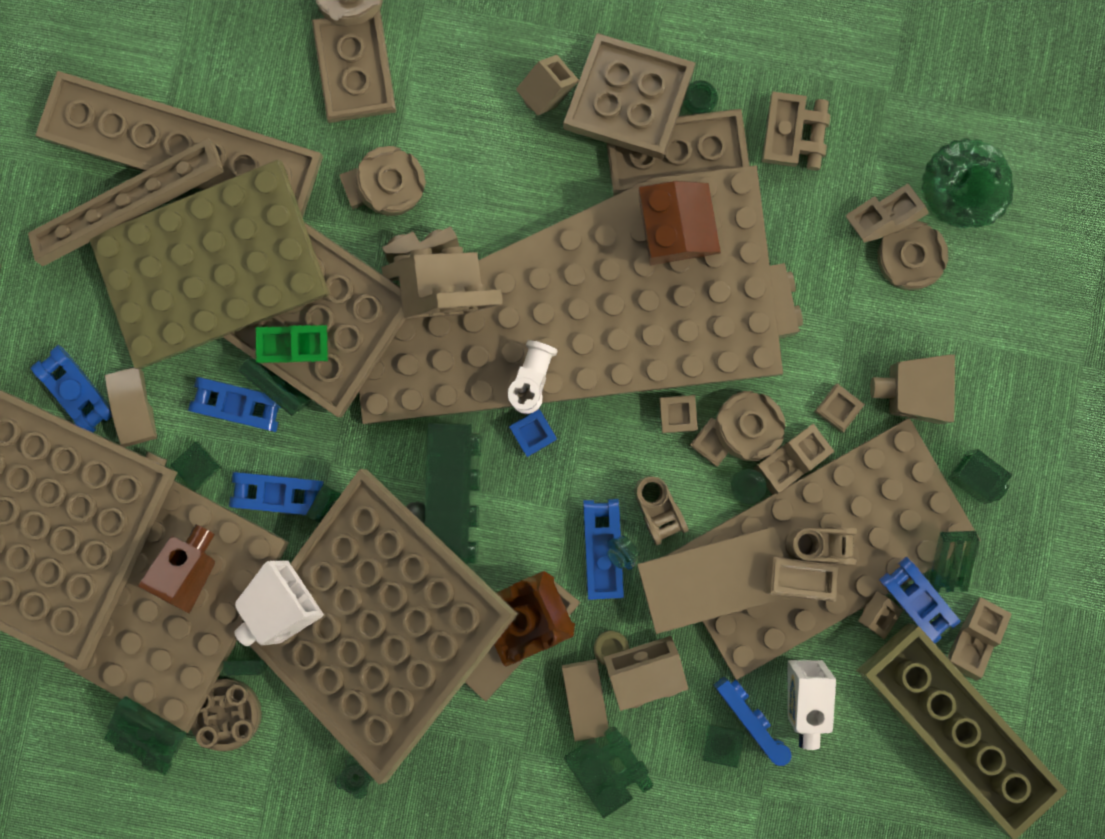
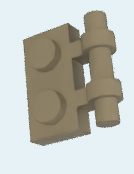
(785, 129)

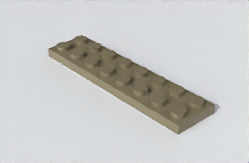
(147, 132)

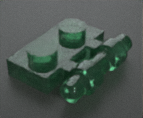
(144, 736)
(598, 777)

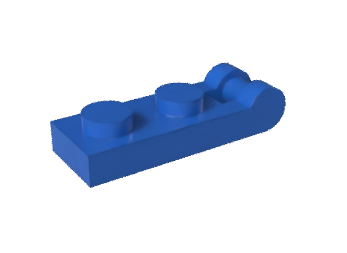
(603, 577)
(753, 721)

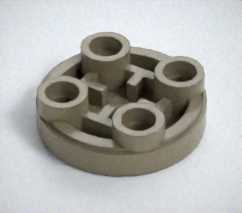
(227, 716)

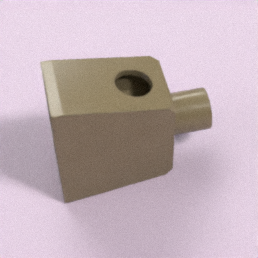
(919, 389)

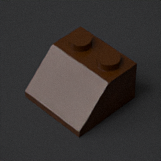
(678, 221)

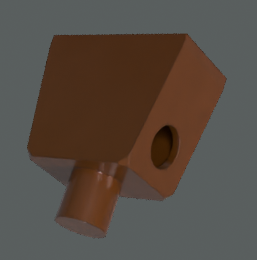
(181, 570)

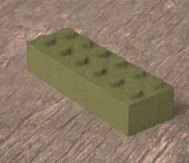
(962, 731)

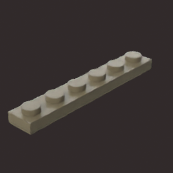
(125, 202)

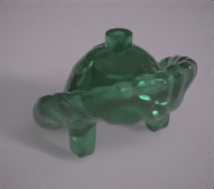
(968, 183)

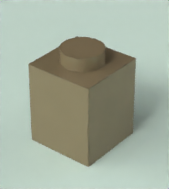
(547, 85)

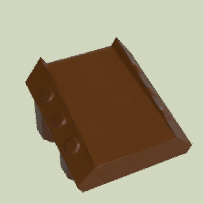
(539, 619)

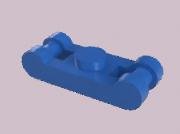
(72, 389)
(234, 404)
(273, 493)
(920, 600)

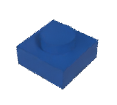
(533, 433)

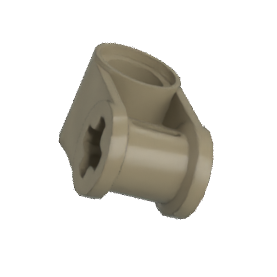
(660, 511)
(828, 545)

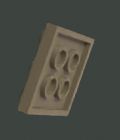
(629, 96)

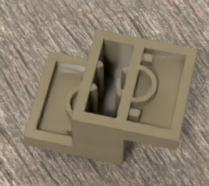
(440, 283)

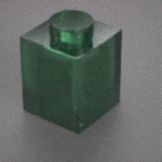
(981, 477)

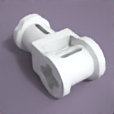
(531, 376)

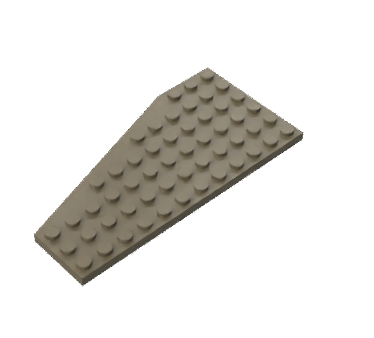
(603, 309)

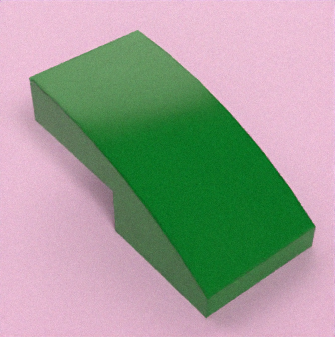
(292, 344)

